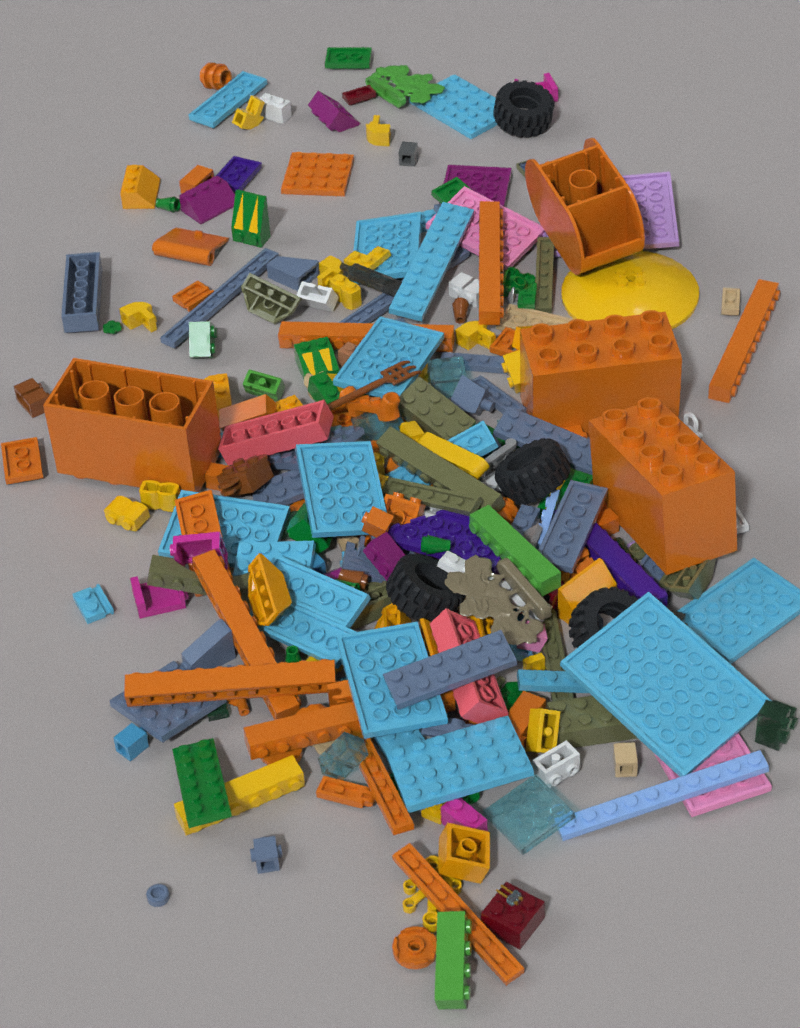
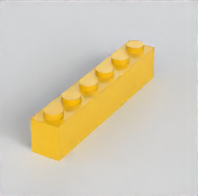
(254, 789)

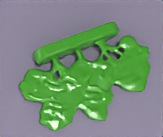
(415, 84)

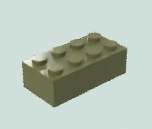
(433, 411)
(587, 723)

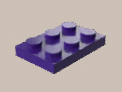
(239, 172)

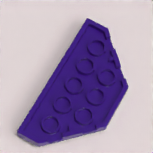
(445, 526)

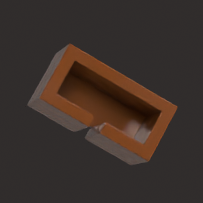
(31, 397)

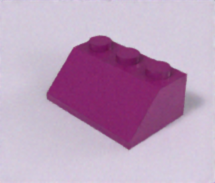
(332, 113)
(207, 200)

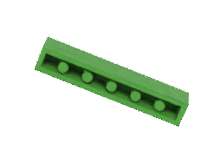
(510, 544)

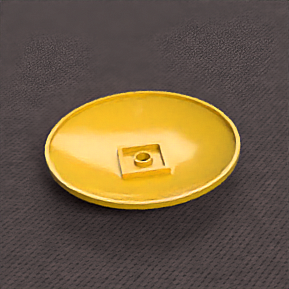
(632, 287)

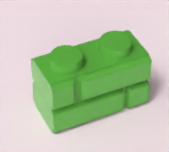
(260, 384)

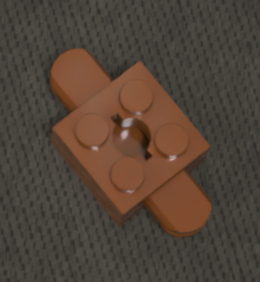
(245, 475)

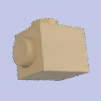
(625, 759)

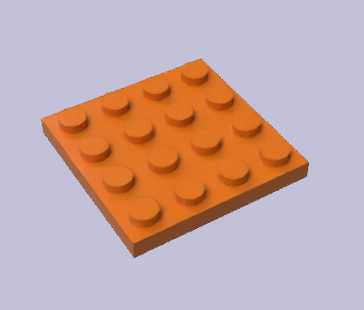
(317, 174)

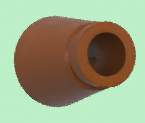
(460, 310)
(354, 576)

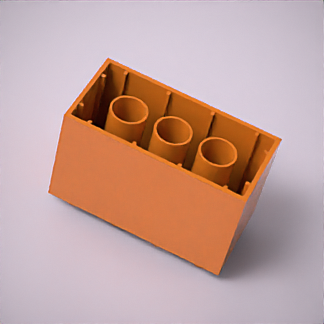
(598, 365)
(132, 425)
(664, 485)

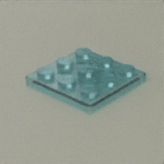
(529, 814)

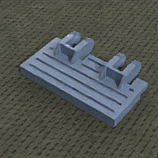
(358, 561)

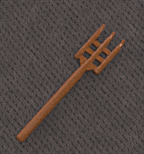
(377, 383)

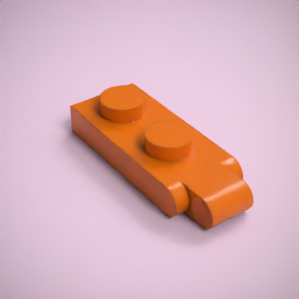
(345, 792)

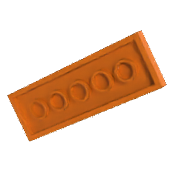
(198, 515)

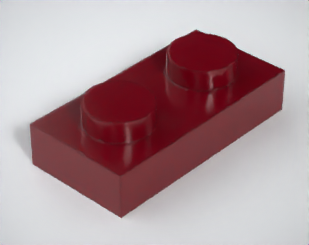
(359, 94)

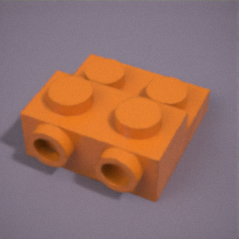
(402, 508)

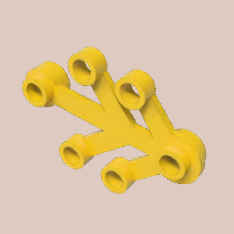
(431, 915)

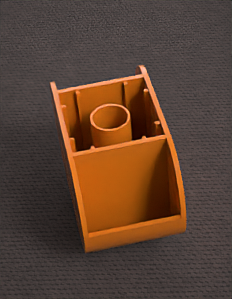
(585, 208)

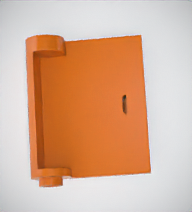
(189, 246)

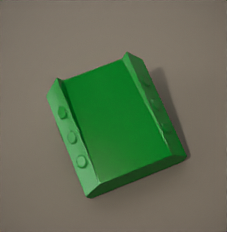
(513, 278)

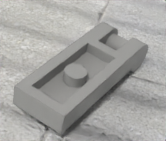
(497, 456)

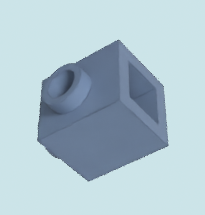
(266, 854)

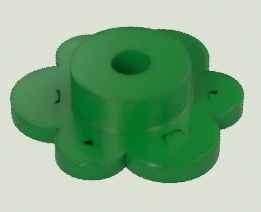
(112, 327)

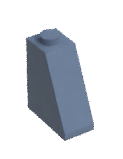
(292, 271)
(211, 649)

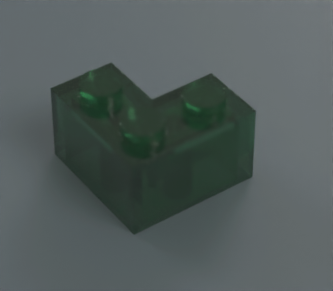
(775, 724)

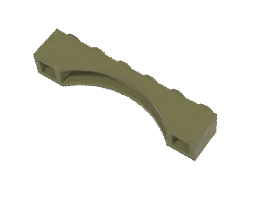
(169, 574)

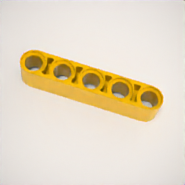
(459, 457)

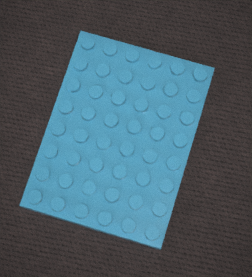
(665, 684)

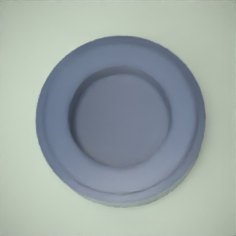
(157, 895)

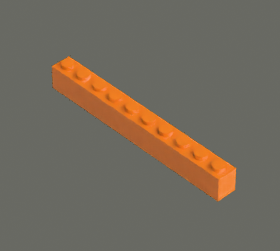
(490, 263)
(341, 333)
(744, 341)
(235, 613)
(229, 682)
(309, 728)

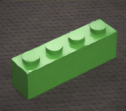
(452, 960)

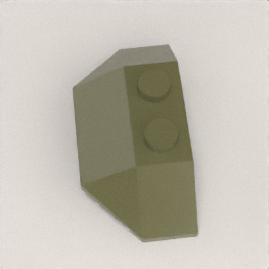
(268, 299)
(690, 581)
(374, 607)

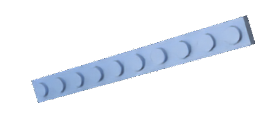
(665, 794)

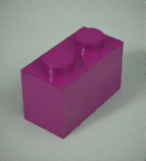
(383, 554)

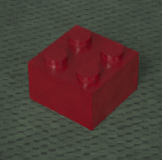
(513, 923)

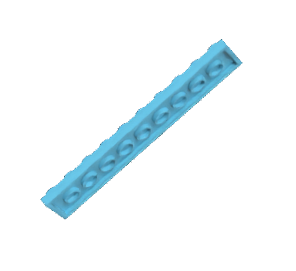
(431, 262)

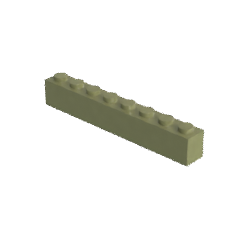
(434, 468)

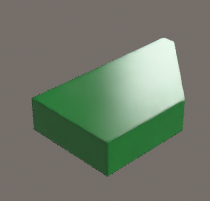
(527, 297)

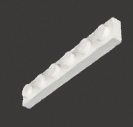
(452, 563)

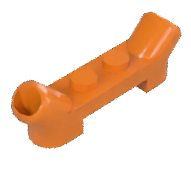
(384, 407)

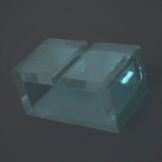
(343, 750)

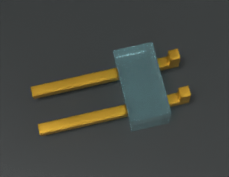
(513, 897)

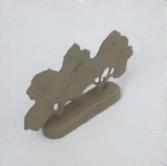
(489, 599)

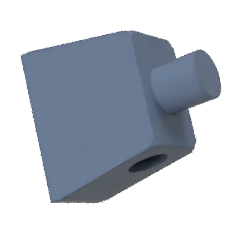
(471, 397)

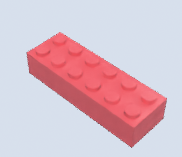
(276, 432)
(477, 700)

